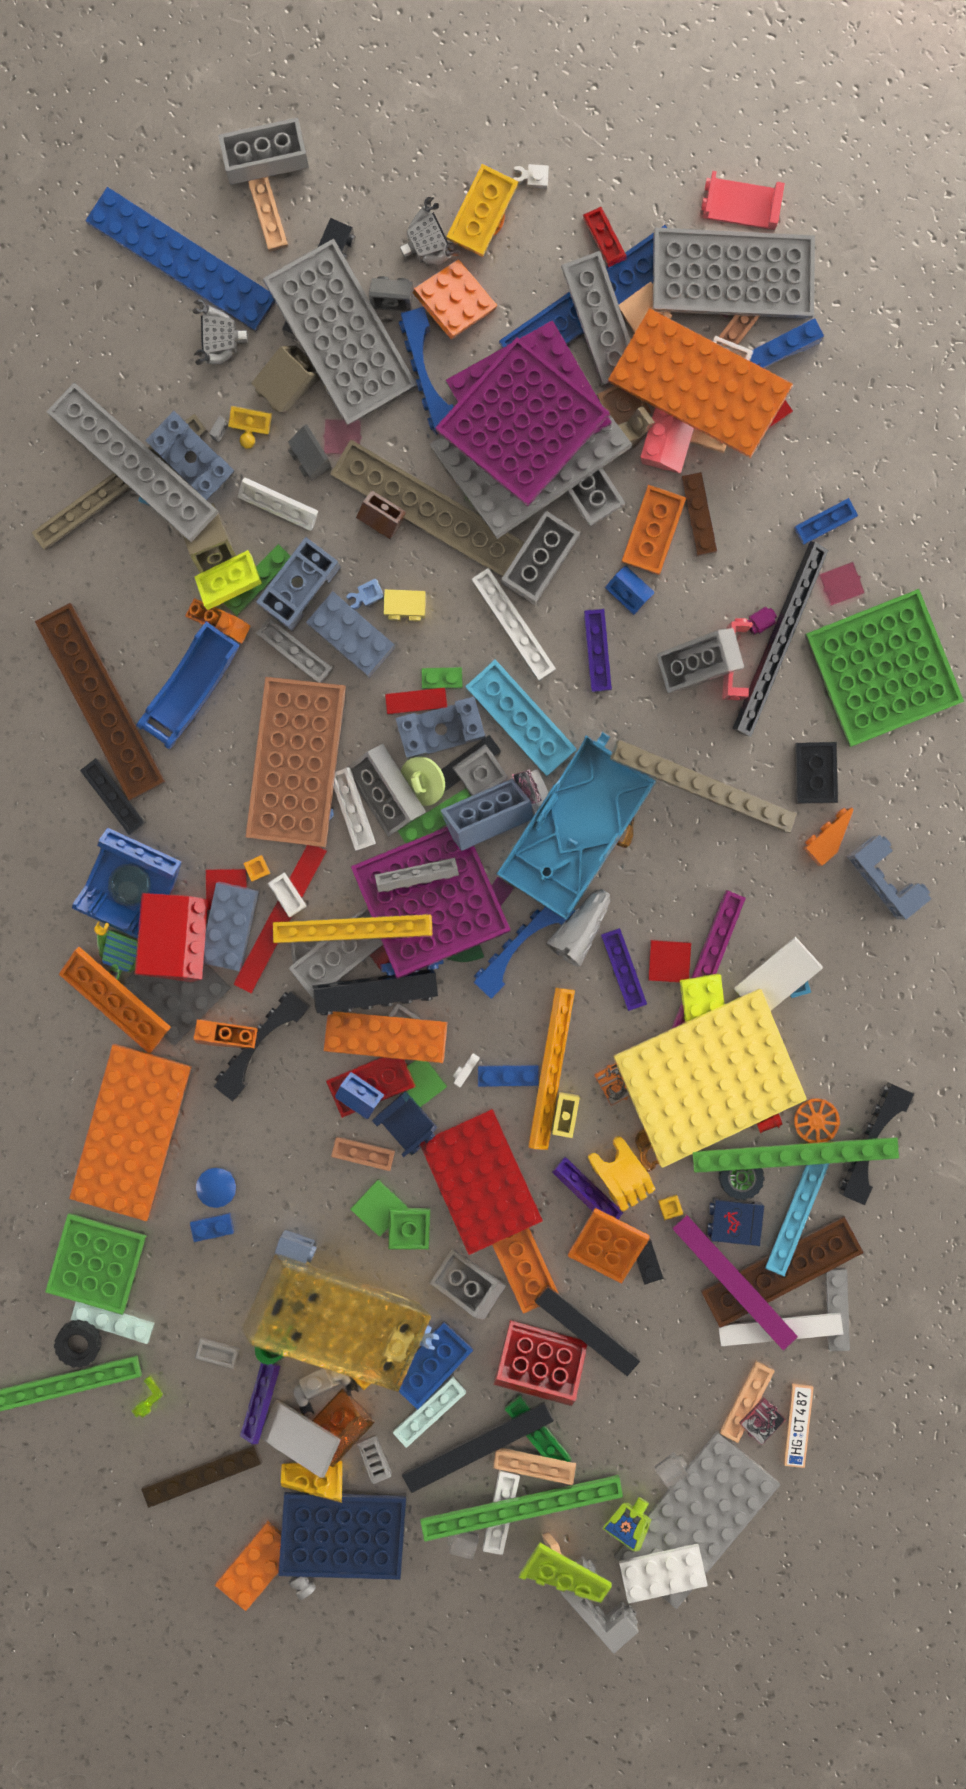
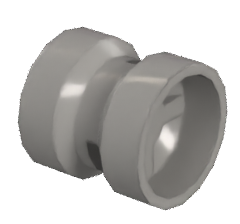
(303, 1586)

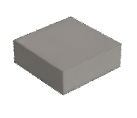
(218, 429)

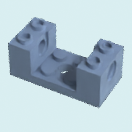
(173, 440)
(287, 602)
(462, 726)
(900, 903)
(296, 1247)

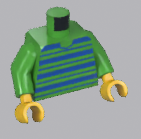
(116, 950)

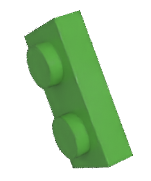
(442, 678)

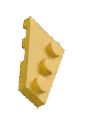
(301, 1479)

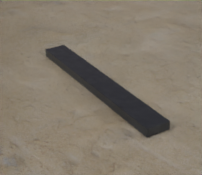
(478, 1447)

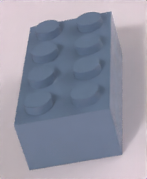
(351, 634)
(229, 925)

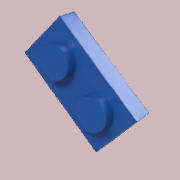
(212, 1227)

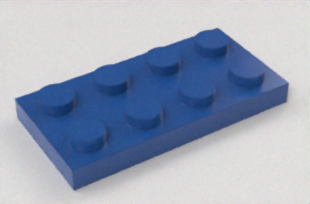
(434, 1366)

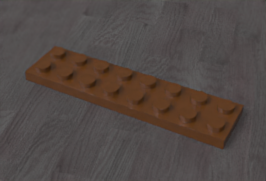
(813, 1257)

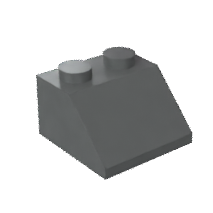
(391, 294)
(309, 453)

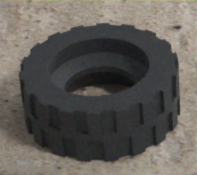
(73, 1358)

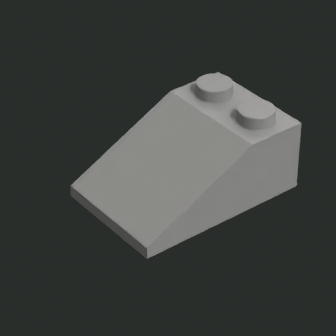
(595, 497)
(467, 1284)

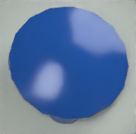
(216, 1187)

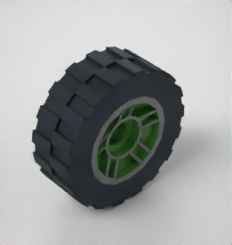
(743, 1189)

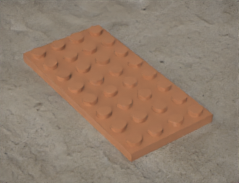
(295, 761)

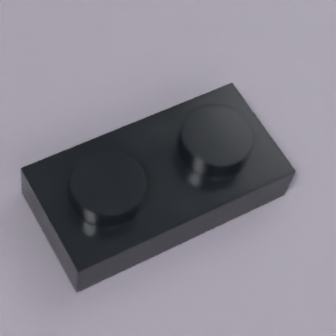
(649, 1264)

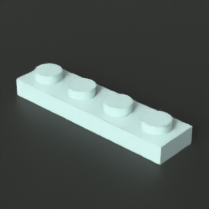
(115, 1323)
(429, 1412)

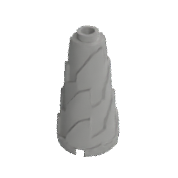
(576, 934)

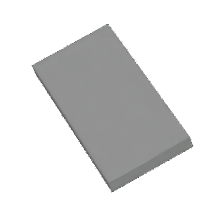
(299, 1438)

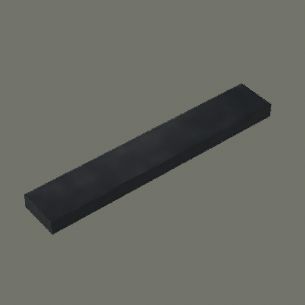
(587, 1330)

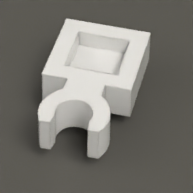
(535, 176)
(462, 1073)

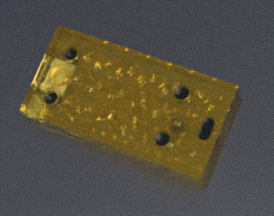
(336, 1323)

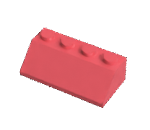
(666, 442)

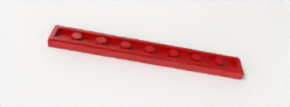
(264, 946)

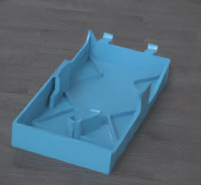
(576, 828)

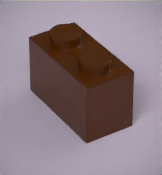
(381, 514)

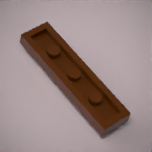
(699, 514)

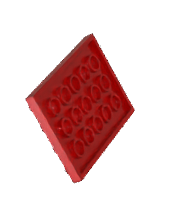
(481, 1182)

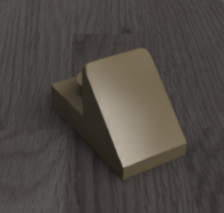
(637, 426)

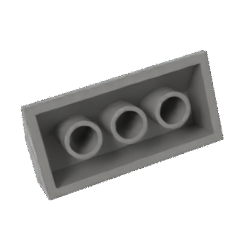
(385, 790)

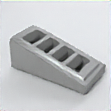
(375, 1478)

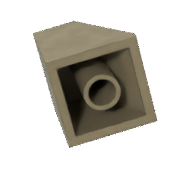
(285, 378)
(211, 545)

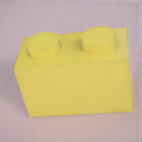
(404, 605)
(565, 1114)

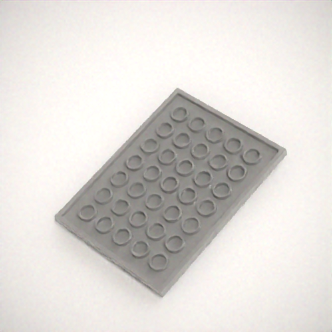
(500, 507)

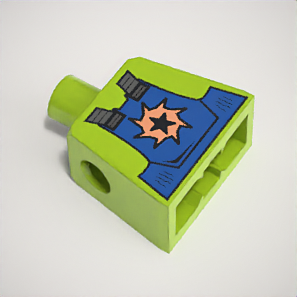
(630, 1524)

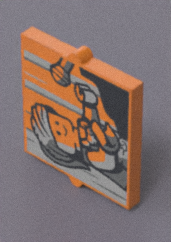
(612, 1084)

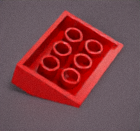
(171, 937)
(541, 1363)

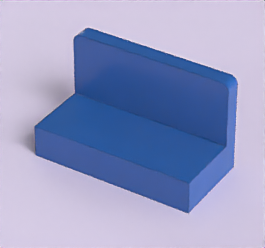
(629, 589)
(359, 1095)

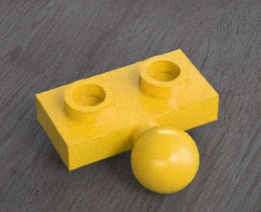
(251, 422)

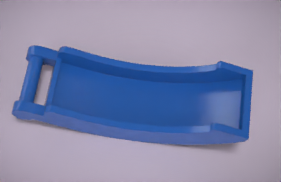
(190, 684)

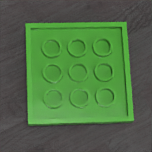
(95, 1263)

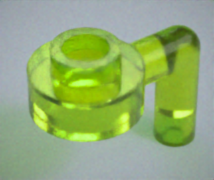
(143, 1407)

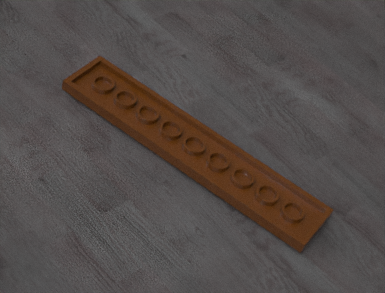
(100, 701)

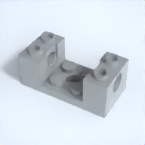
(615, 1627)

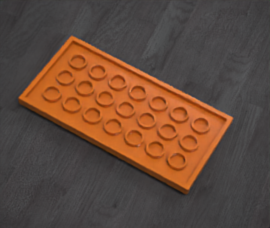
(700, 383)
(130, 1132)

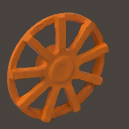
(817, 1121)

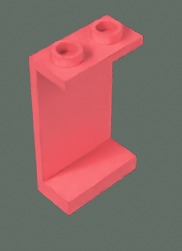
(742, 203)
(730, 692)

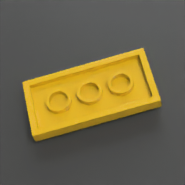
(482, 210)

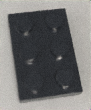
(816, 772)

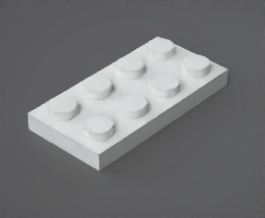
(663, 1573)

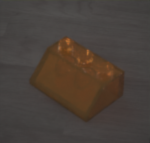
(345, 1420)

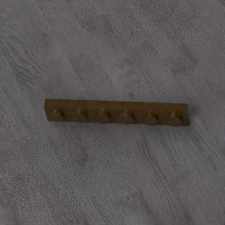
(201, 1475)

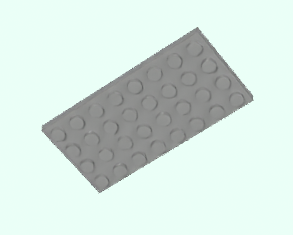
(733, 273)
(339, 332)
(706, 1506)

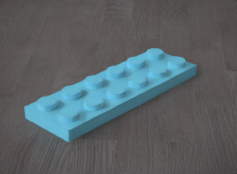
(520, 717)

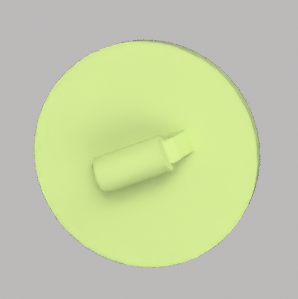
(424, 779)

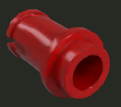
(770, 1123)

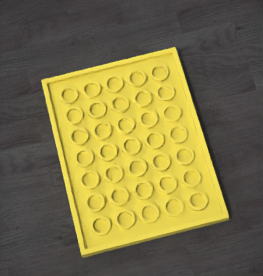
(710, 1077)

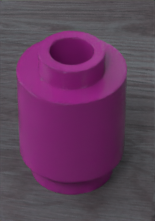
(762, 620)

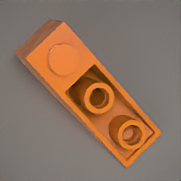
(223, 621)
(827, 843)
(224, 1034)

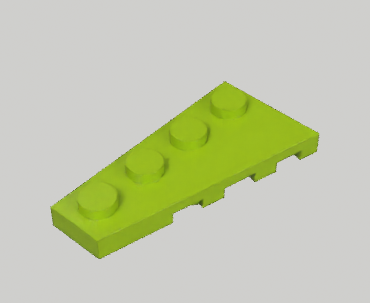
(554, 1569)

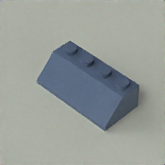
(487, 814)

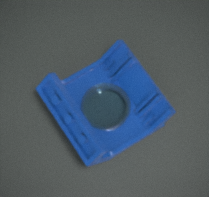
(119, 879)

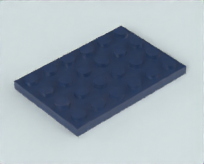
(344, 1538)

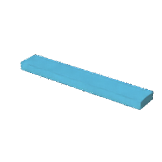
(796, 1218)

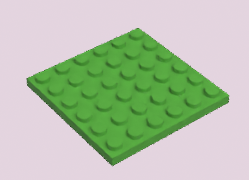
(884, 667)

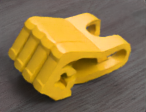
(624, 1176)

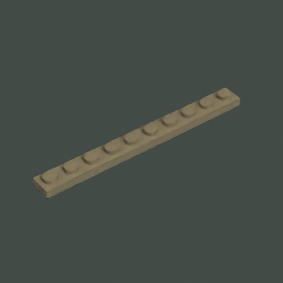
(93, 501)
(703, 786)

